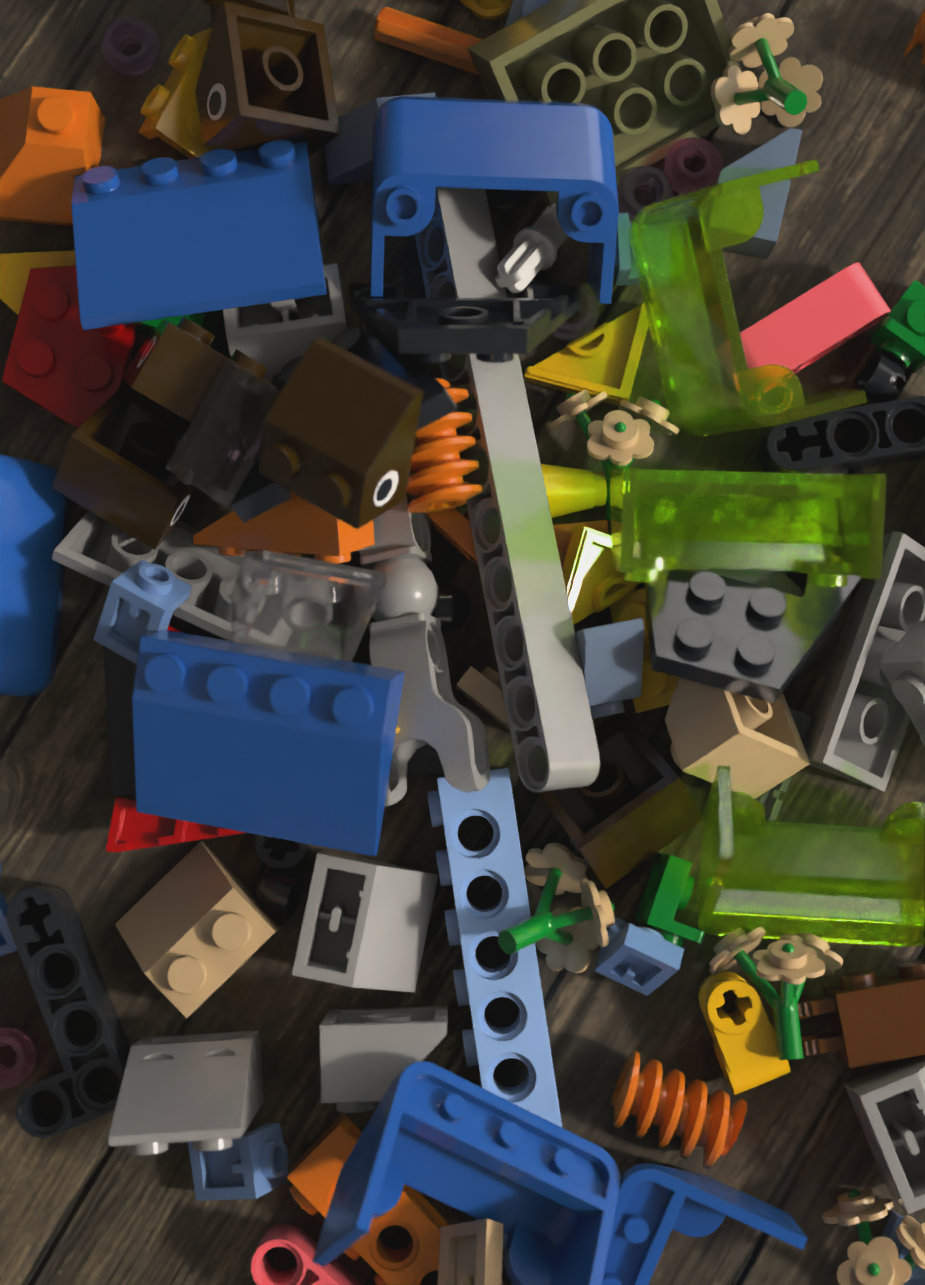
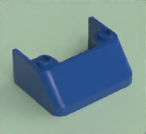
(499, 147)
(31, 583)
(488, 1162)
(665, 1198)

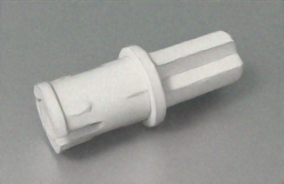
(533, 251)

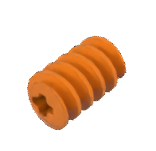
(437, 462)
(677, 1109)

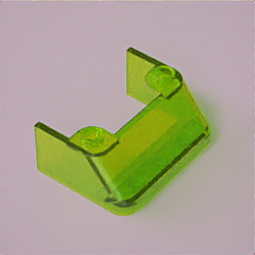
(694, 315)
(747, 522)
(811, 876)

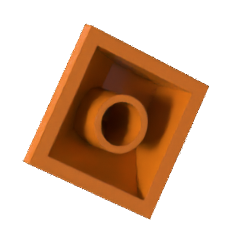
(43, 146)

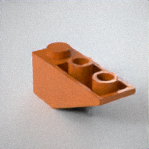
(288, 529)

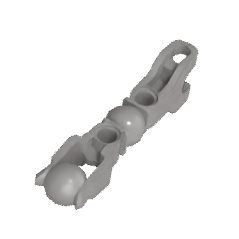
(413, 642)

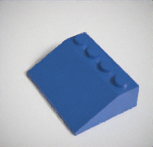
(196, 234)
(264, 739)

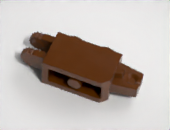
(870, 1016)

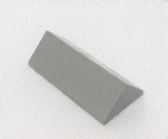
(106, 552)
(857, 716)

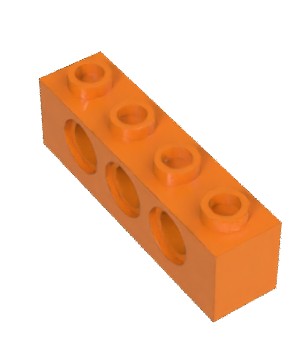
(313, 1186)

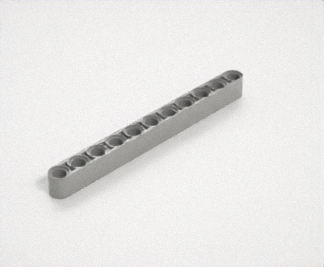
(512, 519)

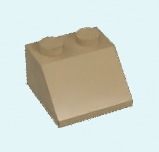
(734, 731)
(195, 929)

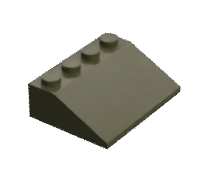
(631, 59)

